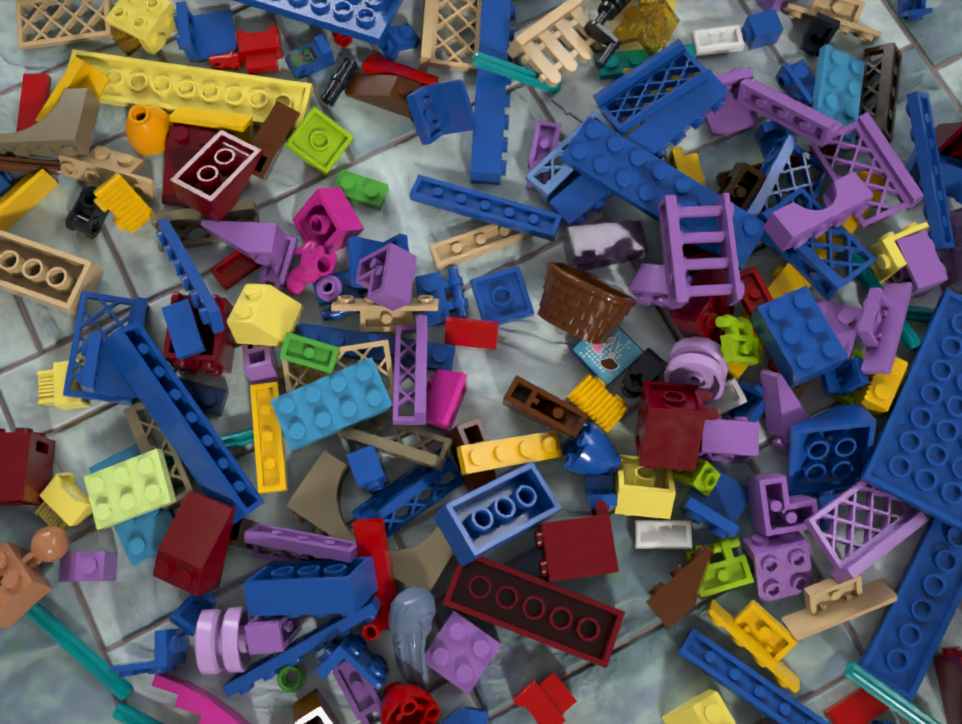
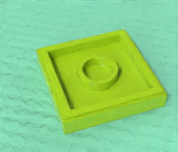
(319, 141)

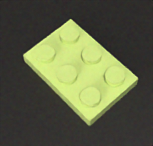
(129, 489)

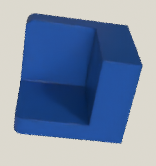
(768, 133)

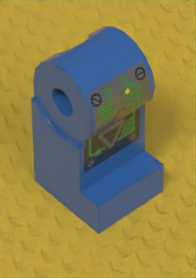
(310, 58)

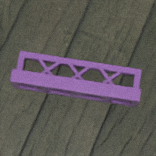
(787, 111)
(419, 368)
(297, 541)

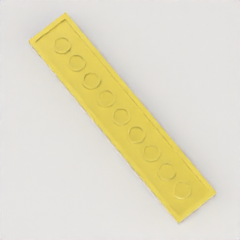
(177, 85)

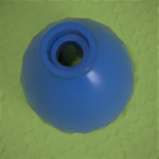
(591, 452)

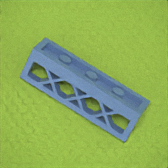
(565, 174)

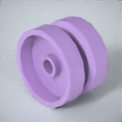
(697, 363)
(221, 641)

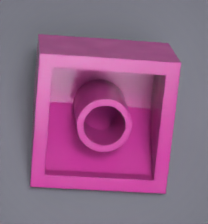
(328, 219)
(445, 398)

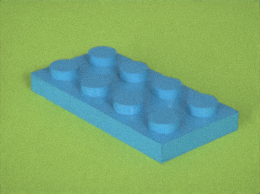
(838, 88)
(331, 404)
(144, 533)

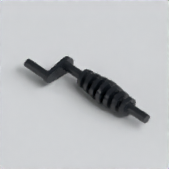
(594, 29)

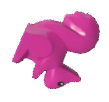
(312, 266)

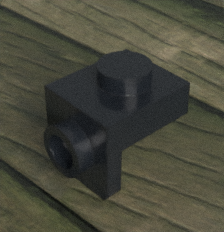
(819, 33)

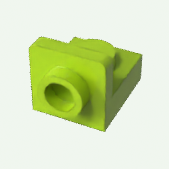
(702, 479)

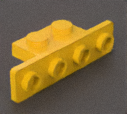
(761, 636)

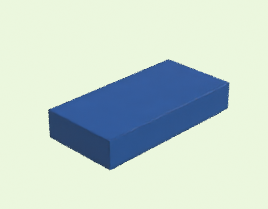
(183, 329)

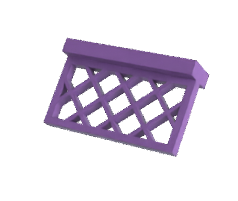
(887, 164)
(874, 545)

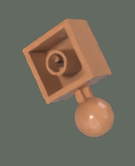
(21, 578)

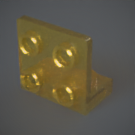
(649, 25)

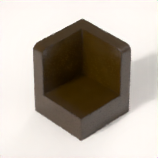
(238, 532)

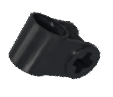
(87, 214)
(646, 368)

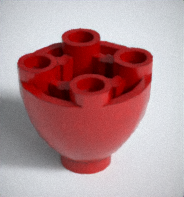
(407, 705)

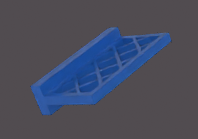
(650, 75)
(773, 167)
(814, 269)
(138, 312)

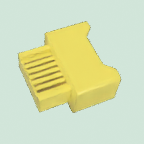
(52, 384)
(64, 503)

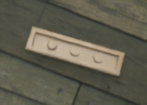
(473, 244)

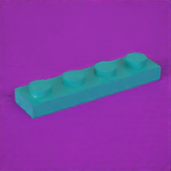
(628, 59)

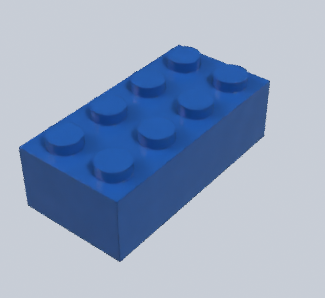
(496, 513)
(310, 587)

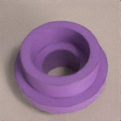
(336, 290)

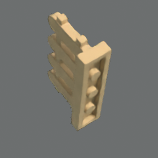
(540, 33)

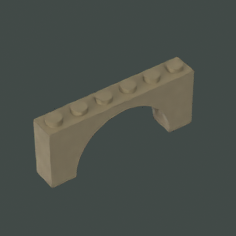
(62, 132)
(320, 503)

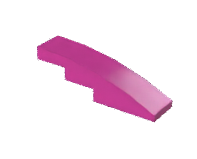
(198, 700)

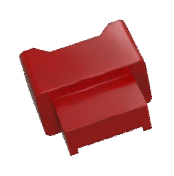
(260, 50)
(546, 699)

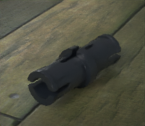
(339, 82)

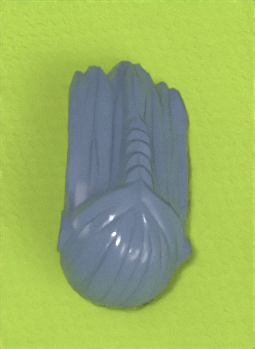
(410, 624)

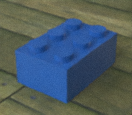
(798, 337)

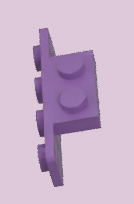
(882, 325)

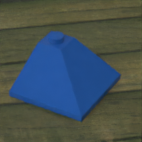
(830, 450)

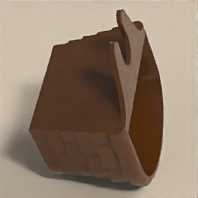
(582, 303)

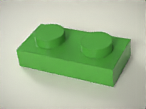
(362, 189)
(309, 353)

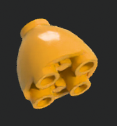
(147, 129)

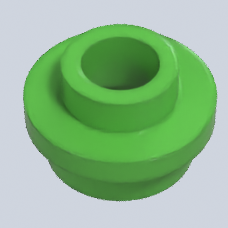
(283, 682)

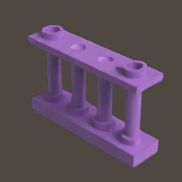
(677, 265)

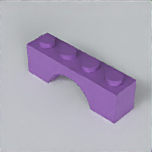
(794, 224)

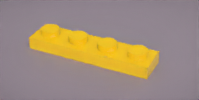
(268, 439)
(508, 452)

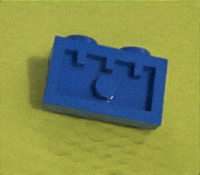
(797, 81)

